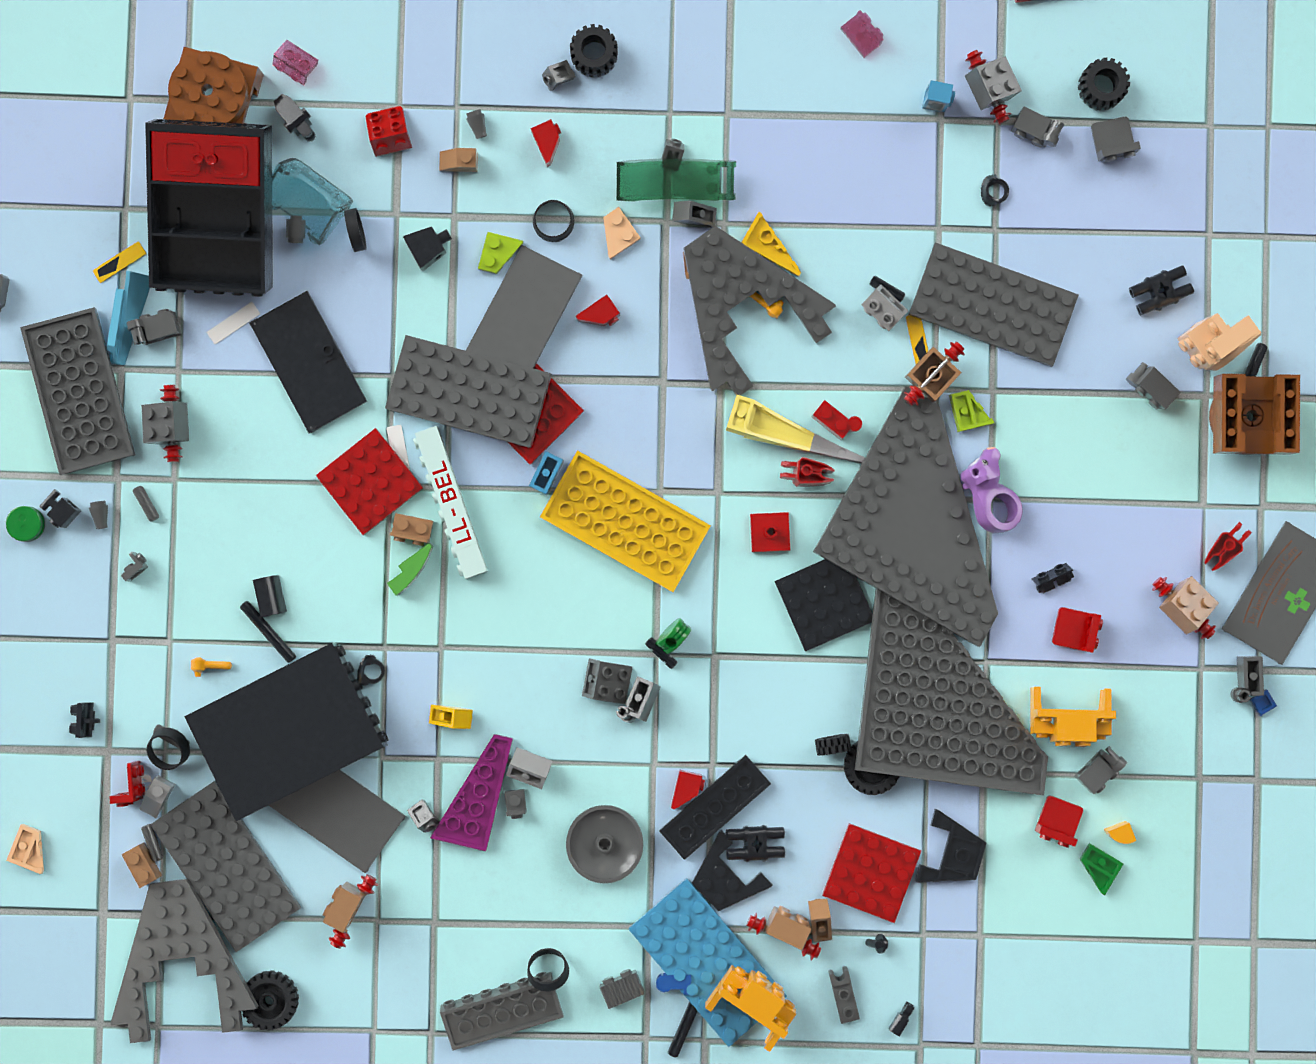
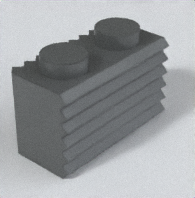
(621, 988)

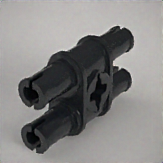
(1154, 283)
(761, 850)

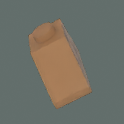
(459, 160)
(820, 920)

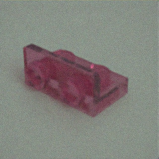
(862, 33)
(294, 62)

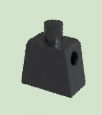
(427, 246)

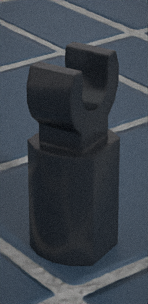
(901, 1019)

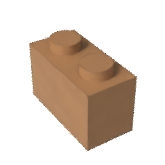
(141, 865)

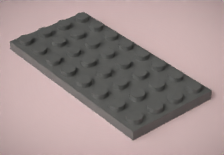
(993, 304)
(77, 391)
(468, 391)
(225, 866)

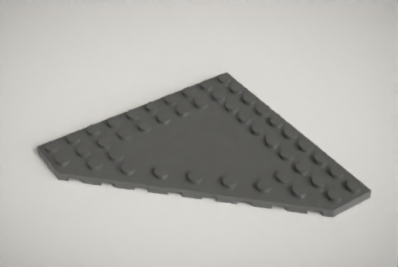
(911, 527)
(936, 712)

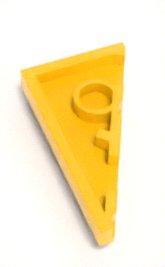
(765, 242)

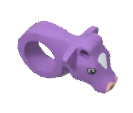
(983, 480)

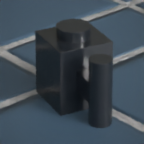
(62, 511)

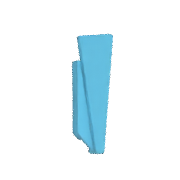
(126, 307)

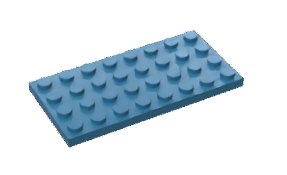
(693, 940)

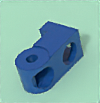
(667, 982)

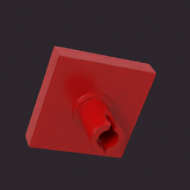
(770, 532)

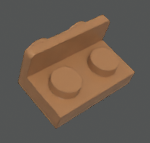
(411, 528)

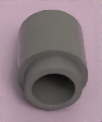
(295, 229)

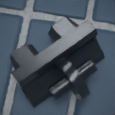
(84, 719)

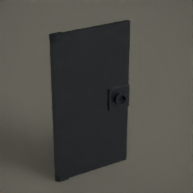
(308, 362)

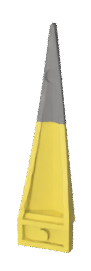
(764, 425)

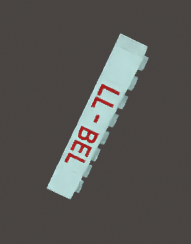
(451, 502)

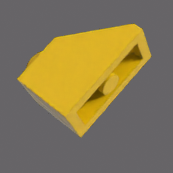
(450, 716)

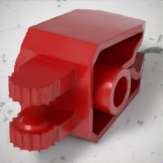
(807, 472)
(1227, 546)

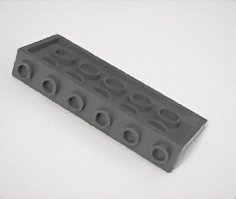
(499, 1012)

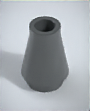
(477, 123)
(99, 513)

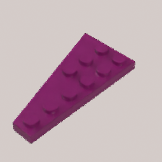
(473, 810)

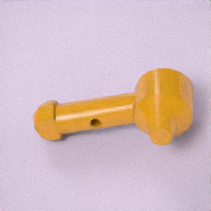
(773, 310)
(198, 665)

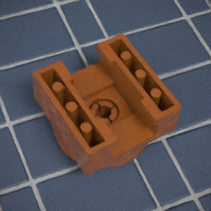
(231, 84)
(1274, 411)

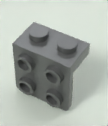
(1114, 139)

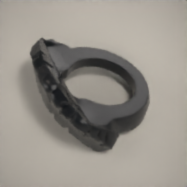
(986, 197)
(368, 660)

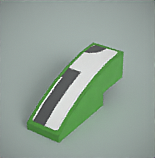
(410, 570)

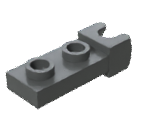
(844, 996)

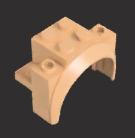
(1215, 344)

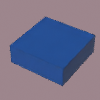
(1263, 703)

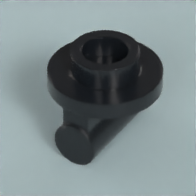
(880, 943)

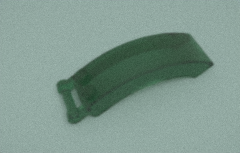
(674, 179)

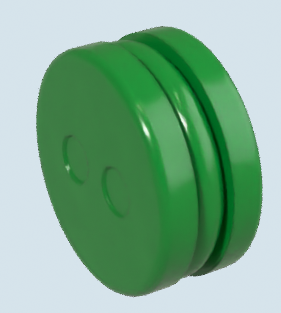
(25, 523)
(673, 636)

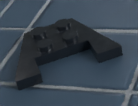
(961, 853)
(720, 883)

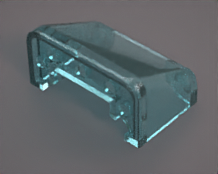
(306, 193)

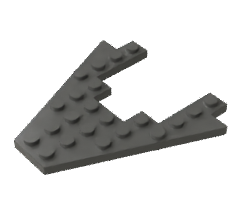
(725, 274)
(176, 928)

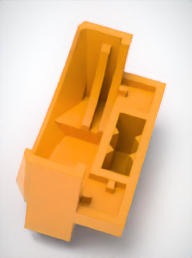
(1071, 725)
(757, 999)

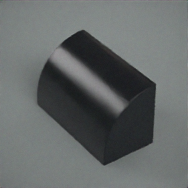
(269, 595)

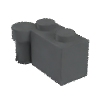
(1037, 128)
(154, 328)
(1153, 385)
(1249, 678)
(639, 701)
(1100, 770)

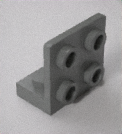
(607, 681)

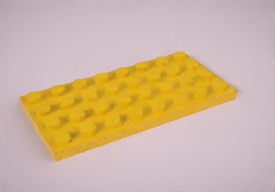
(625, 521)

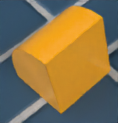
(1121, 832)

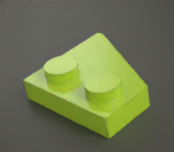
(497, 251)
(968, 412)

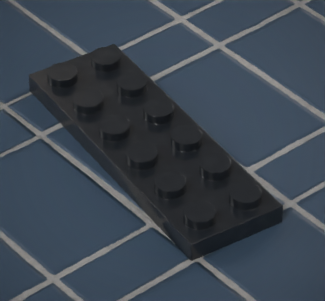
(714, 807)

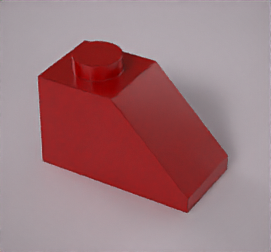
(547, 139)
(600, 313)
(686, 787)

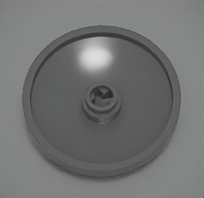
(604, 844)

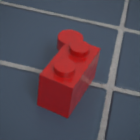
(835, 421)

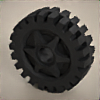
(866, 782)
(284, 997)

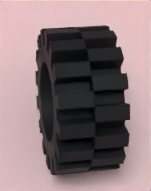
(832, 744)

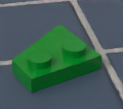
(1100, 867)

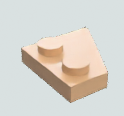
(618, 232)
(27, 849)

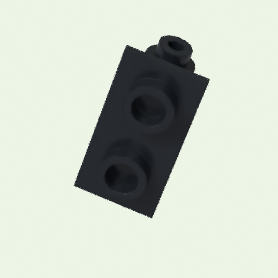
(1060, 573)

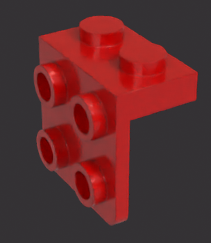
(388, 131)
(1077, 629)
(135, 786)
(1059, 821)

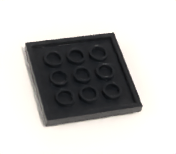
(823, 603)

